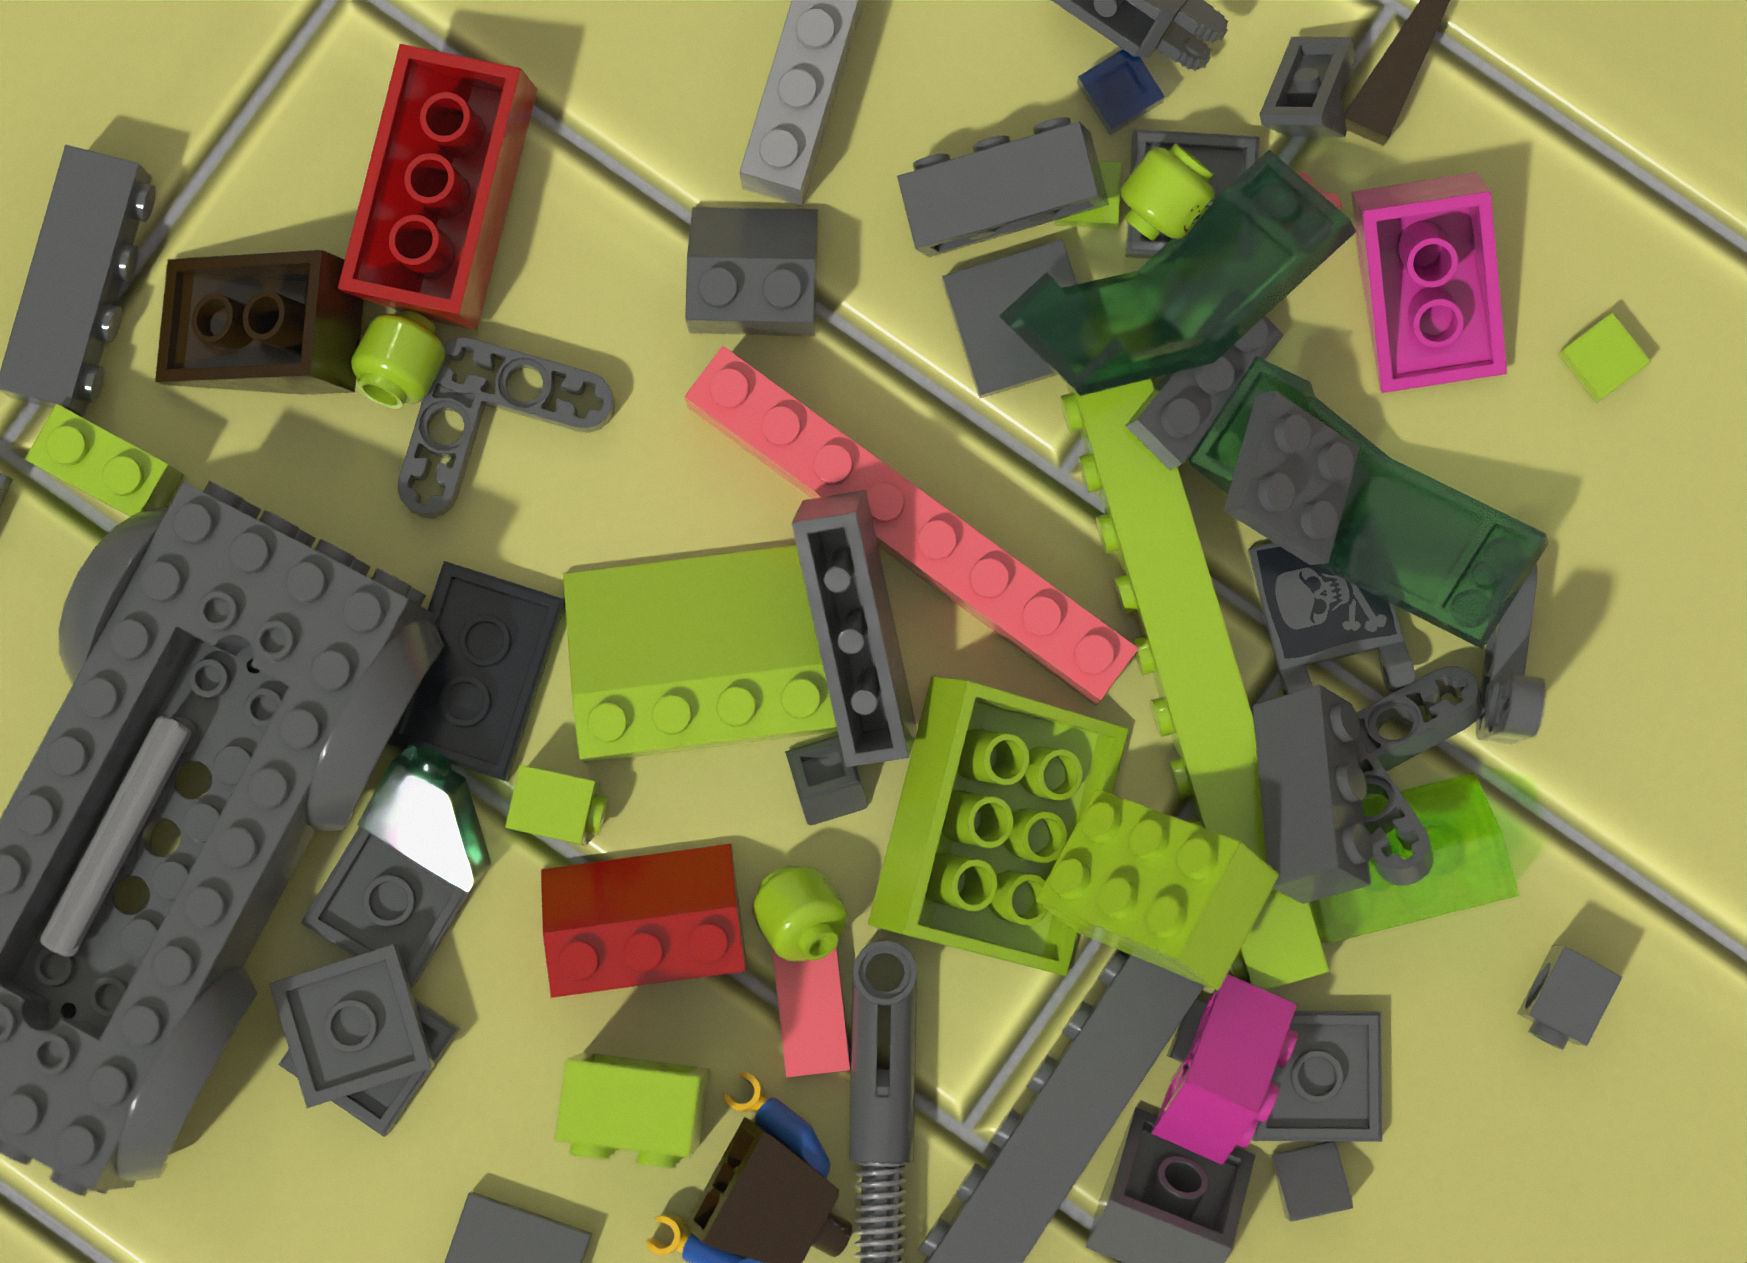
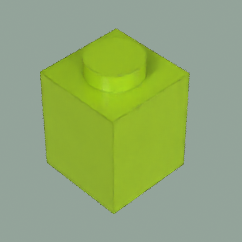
(556, 806)

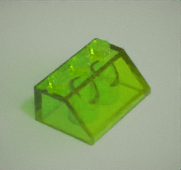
(1467, 868)

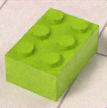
(1158, 888)
(631, 1107)

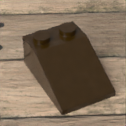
(259, 324)

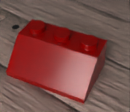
(642, 920)

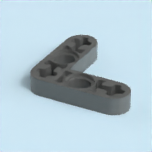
(469, 402)
(1511, 699)
(1380, 755)

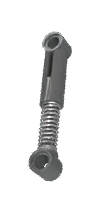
(882, 1104)

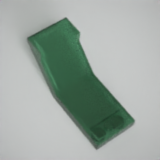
(1192, 293)
(1398, 527)

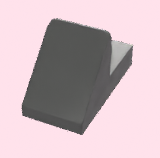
(1309, 88)

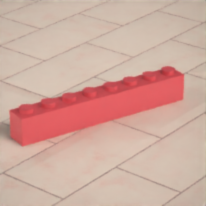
(912, 526)

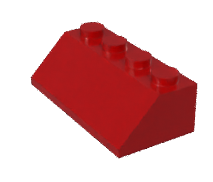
(438, 185)

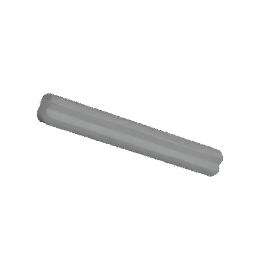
(115, 836)

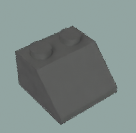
(752, 271)
(1168, 1201)

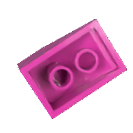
(1430, 281)

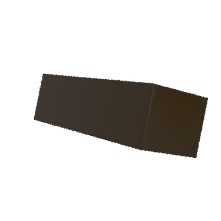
(1388, 86)

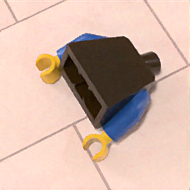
(764, 1196)

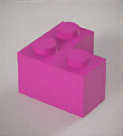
(1228, 1071)

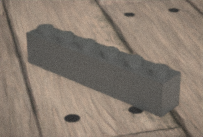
(1066, 1117)

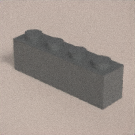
(76, 280)
(855, 628)

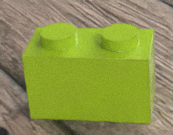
(102, 464)

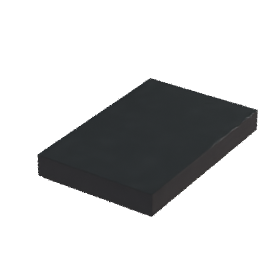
(487, 674)

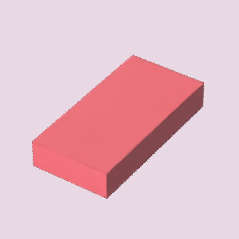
(811, 1015)

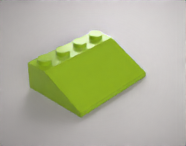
(694, 655)
(986, 818)

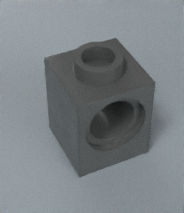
(1568, 998)

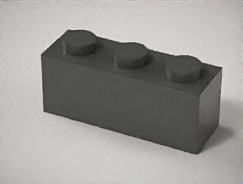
(1002, 187)
(1312, 794)

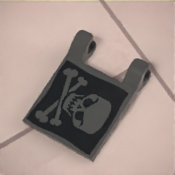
(1324, 618)

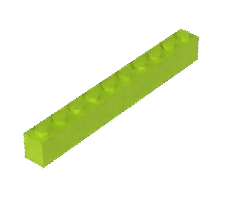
(1189, 658)

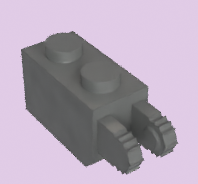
(1154, 24)

